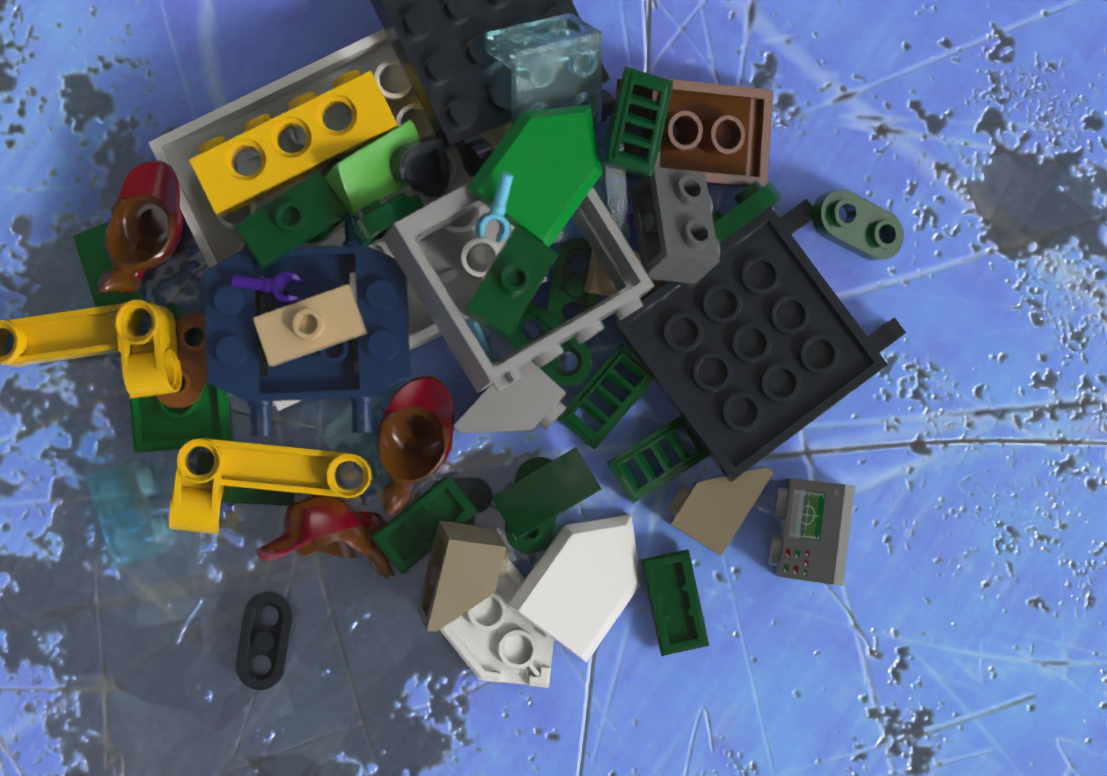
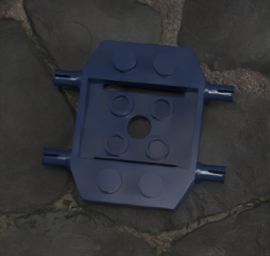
(324, 374)

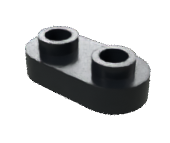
(264, 639)

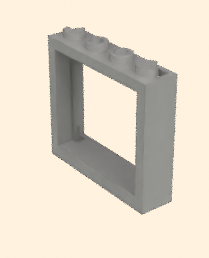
(598, 231)

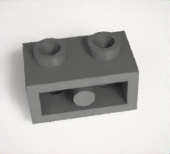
(675, 225)

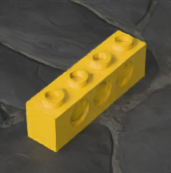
(278, 169)

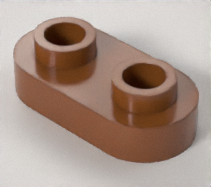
(192, 361)

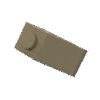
(717, 507)
(460, 572)

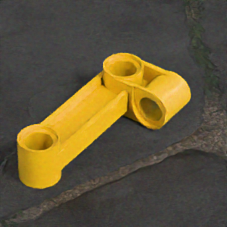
(148, 361)
(198, 497)

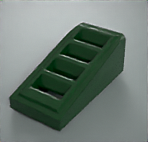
(610, 154)
(579, 427)
(625, 477)

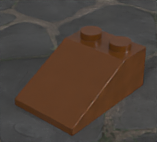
(711, 131)

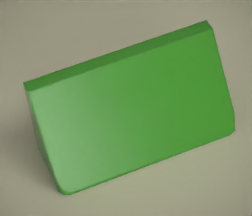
(367, 172)

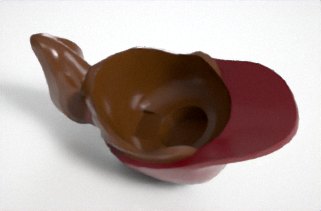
(142, 226)
(414, 437)
(328, 527)

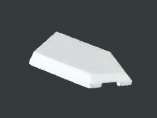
(582, 583)
(501, 642)

